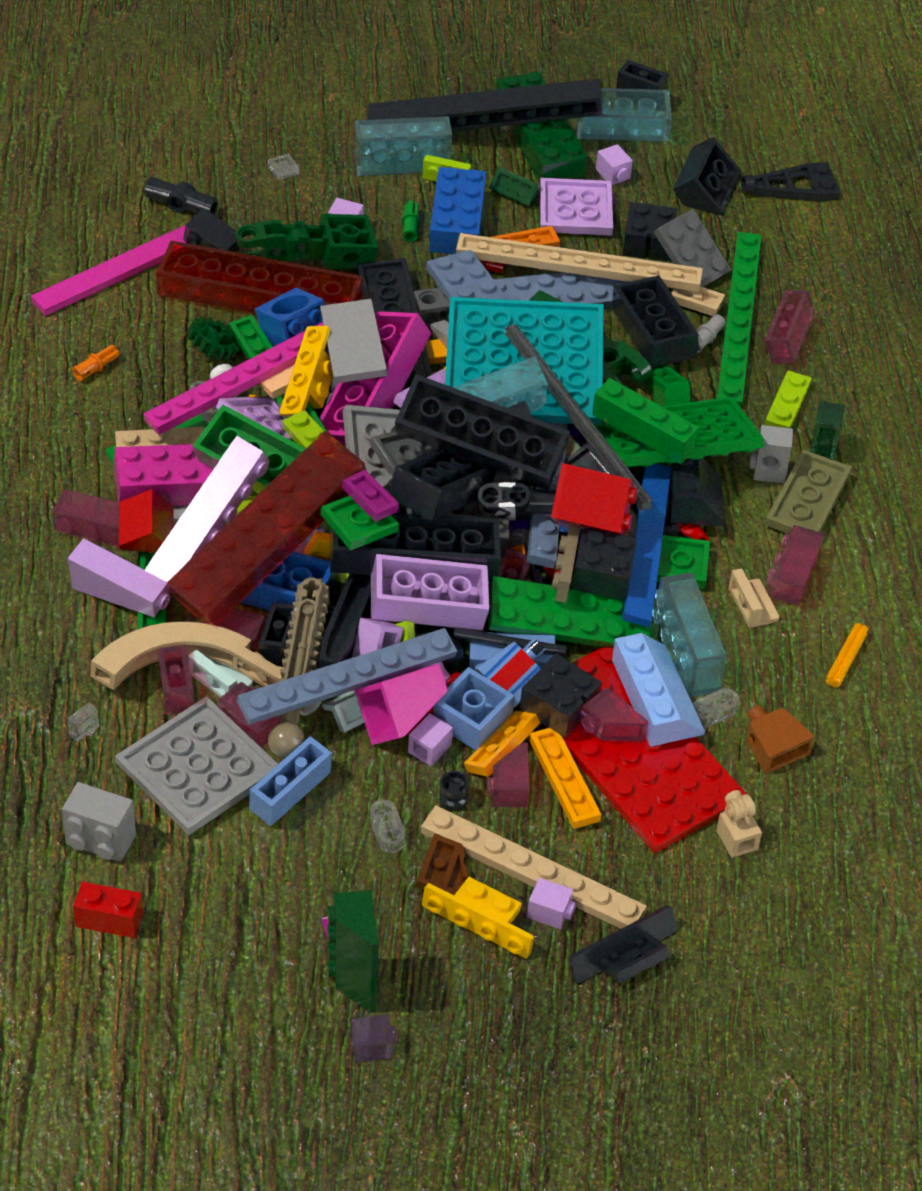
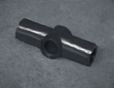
(180, 196)

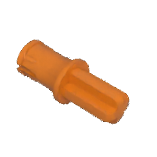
(95, 362)

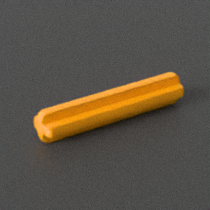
(847, 655)

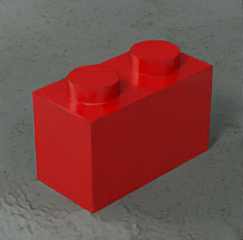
(108, 909)

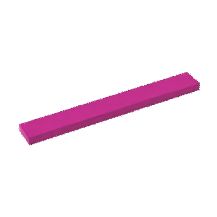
(105, 274)

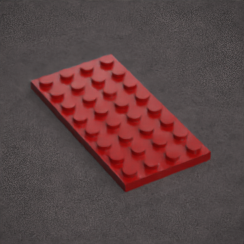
(657, 788)

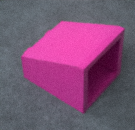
(400, 702)

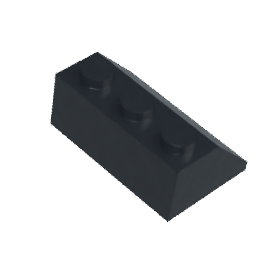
(707, 178)
(696, 494)

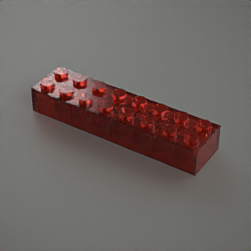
(245, 280)
(264, 531)

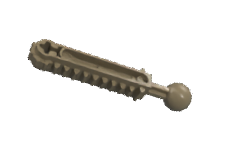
(300, 656)

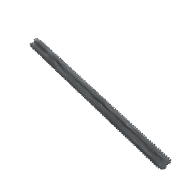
(578, 416)

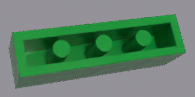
(645, 420)

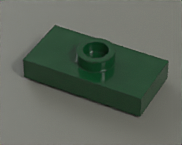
(514, 186)

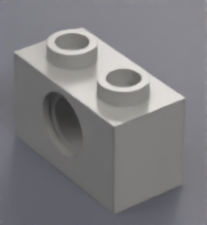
(772, 461)

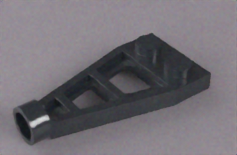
(818, 174)

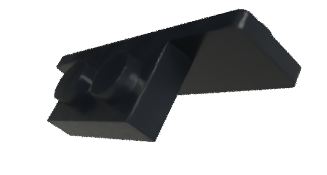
(626, 950)

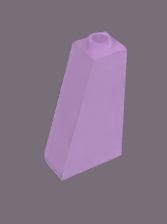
(116, 580)

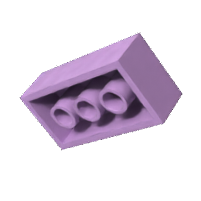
(429, 592)

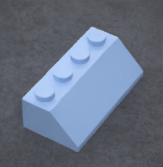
(655, 689)

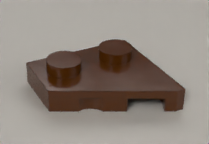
(443, 865)

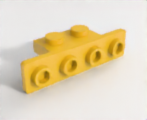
(310, 373)
(482, 912)

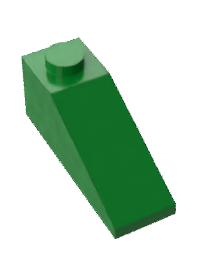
(668, 386)

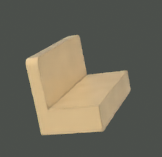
(752, 600)

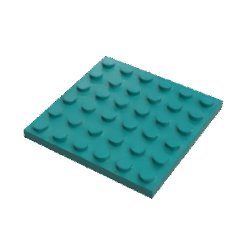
(562, 332)

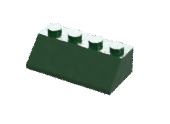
(353, 947)

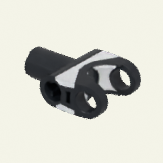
(505, 500)

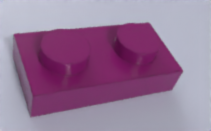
(370, 495)

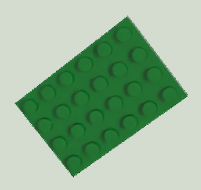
(721, 431)

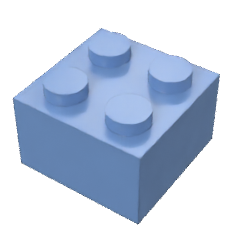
(474, 707)

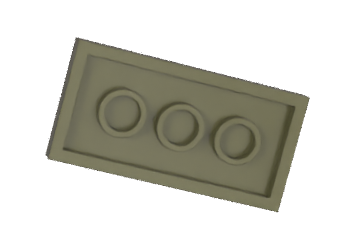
(808, 493)

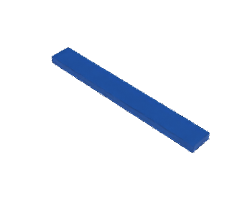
(649, 534)

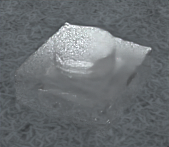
(83, 722)

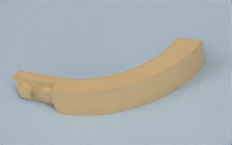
(216, 643)

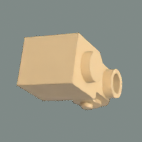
(737, 826)

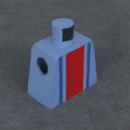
(513, 667)

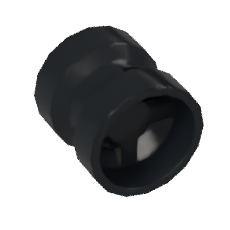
(454, 791)

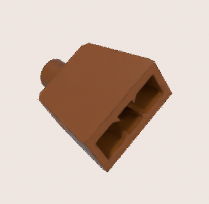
(777, 738)

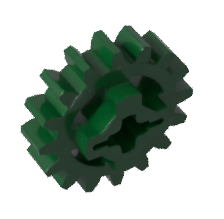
(213, 338)

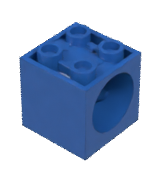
(289, 315)

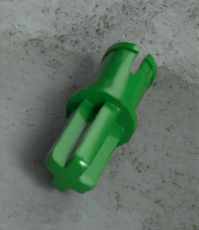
(410, 221)

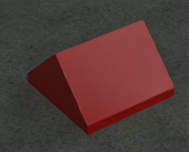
(144, 522)

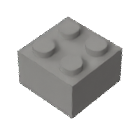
(99, 822)

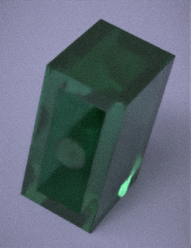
(827, 429)

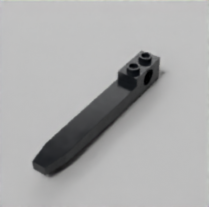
(345, 620)

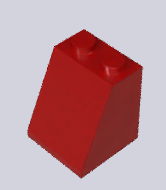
(593, 500)

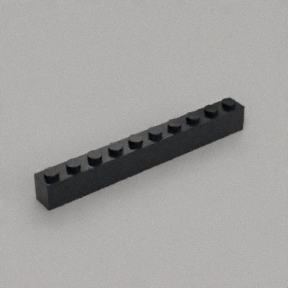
(501, 106)

